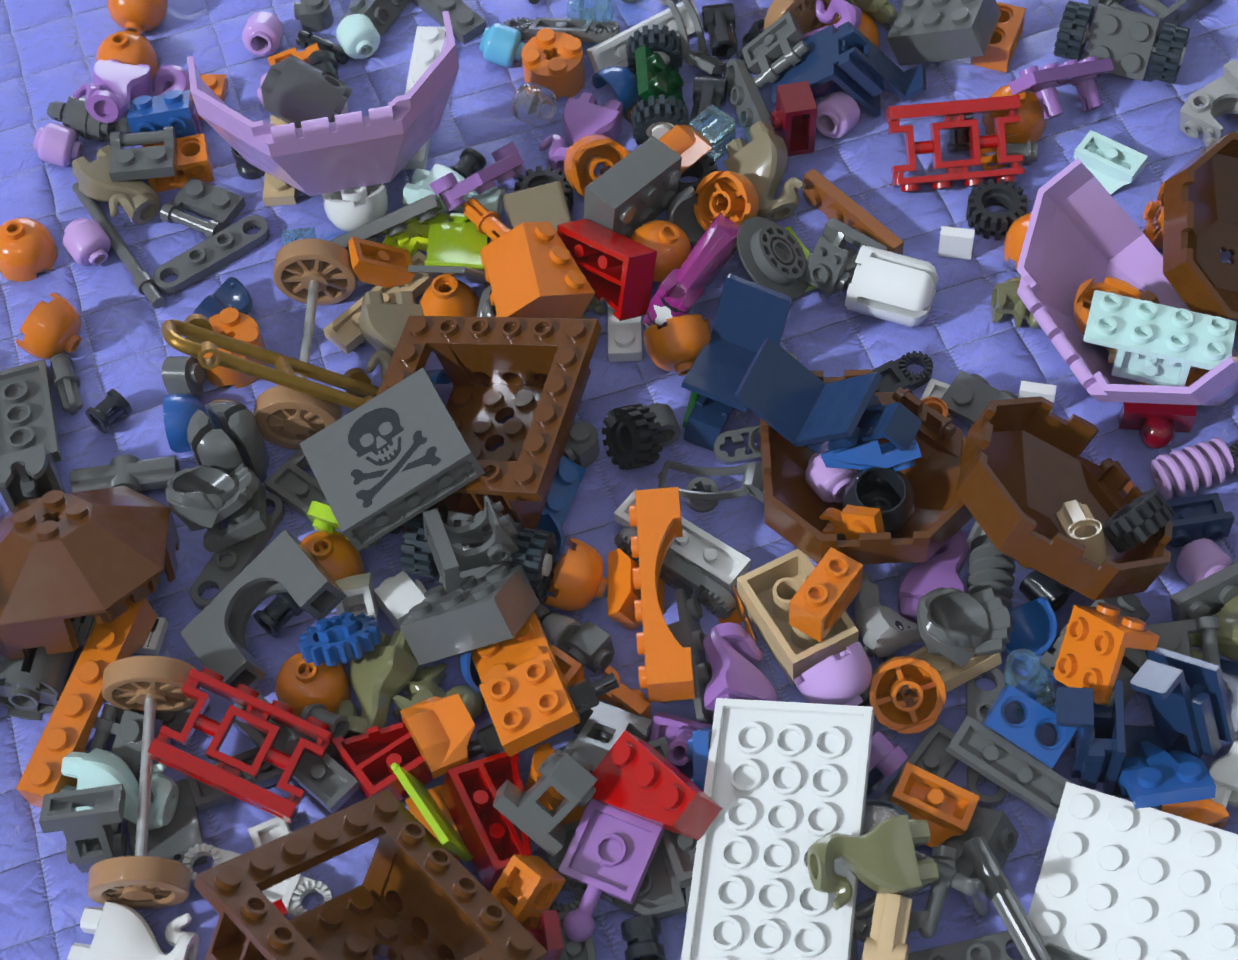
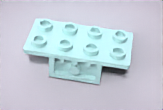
(1157, 340)

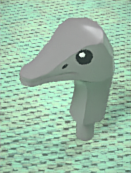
(879, 625)

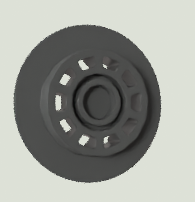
(772, 256)

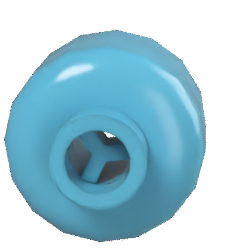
(501, 45)

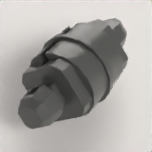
(74, 115)

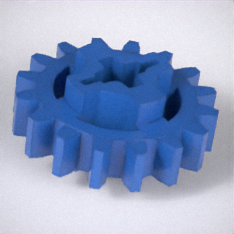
(340, 639)

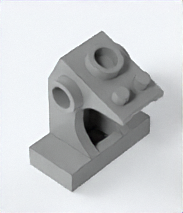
(1216, 100)

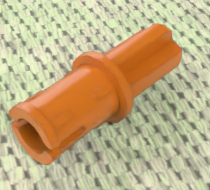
(486, 220)

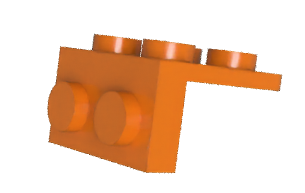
(1096, 647)

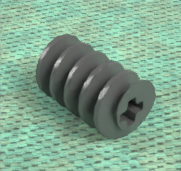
(990, 570)

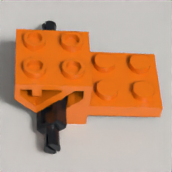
(528, 693)

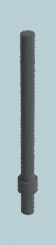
(142, 280)

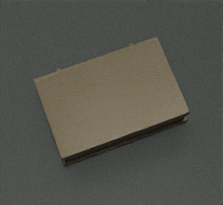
(538, 205)

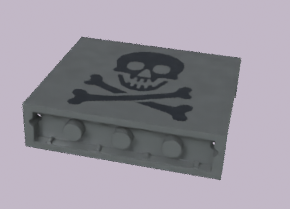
(390, 459)

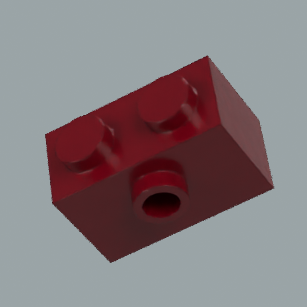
(795, 117)

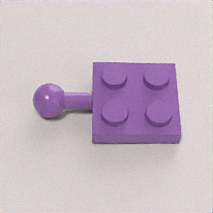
(608, 856)

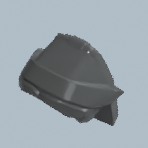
(208, 495)
(963, 623)

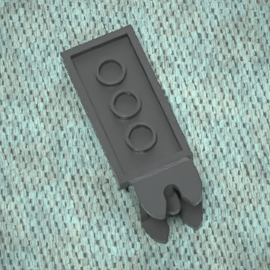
(28, 434)

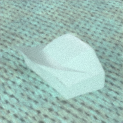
(1109, 160)

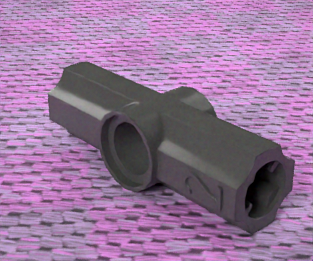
(128, 472)

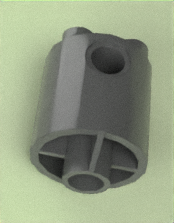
(302, 92)

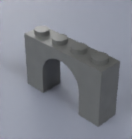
(220, 628)

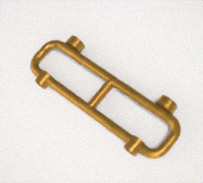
(202, 339)

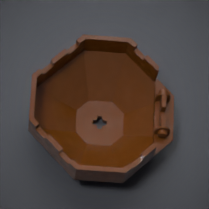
(1199, 223)
(1018, 475)
(939, 513)
(76, 560)

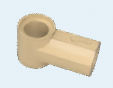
(1079, 525)
(889, 928)

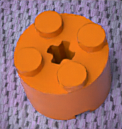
(554, 62)
(585, 155)
(241, 327)

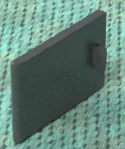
(461, 273)
(180, 834)

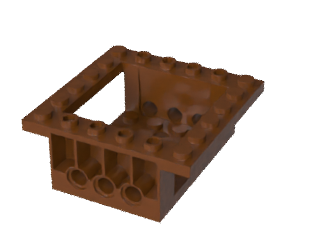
(500, 371)
(409, 908)

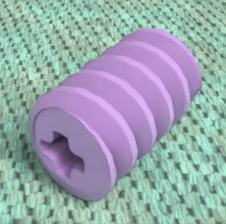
(1192, 464)

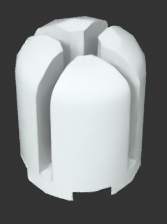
(892, 287)

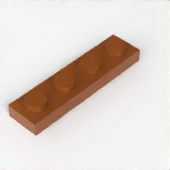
(836, 204)

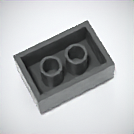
(942, 30)
(634, 188)
(471, 616)

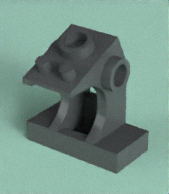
(832, 262)
(447, 541)
(602, 727)
(570, 777)
(89, 833)

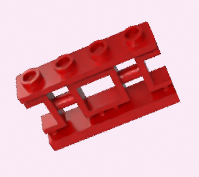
(953, 118)
(228, 770)

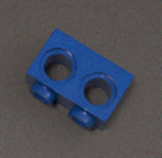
(1025, 733)

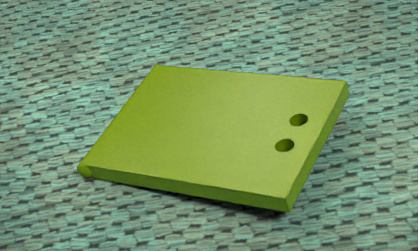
(454, 242)
(432, 813)

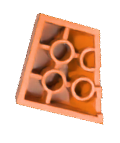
(534, 274)

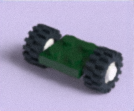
(656, 61)

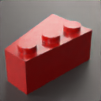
(613, 265)
(371, 754)
(651, 788)
(486, 832)

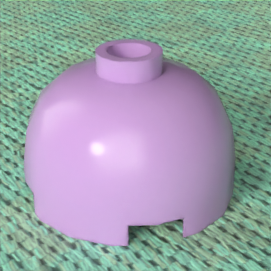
(837, 678)

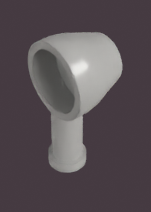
(559, 629)

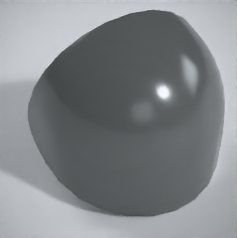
(682, 214)

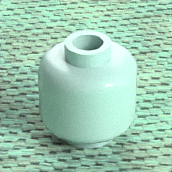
(358, 36)

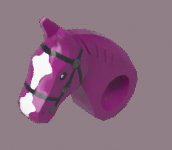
(703, 264)

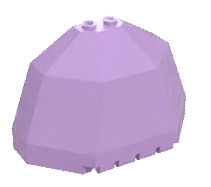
(340, 153)
(1086, 235)

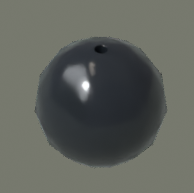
(883, 490)

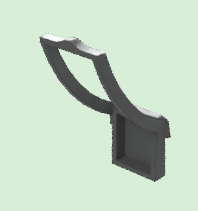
(695, 58)
(750, 484)

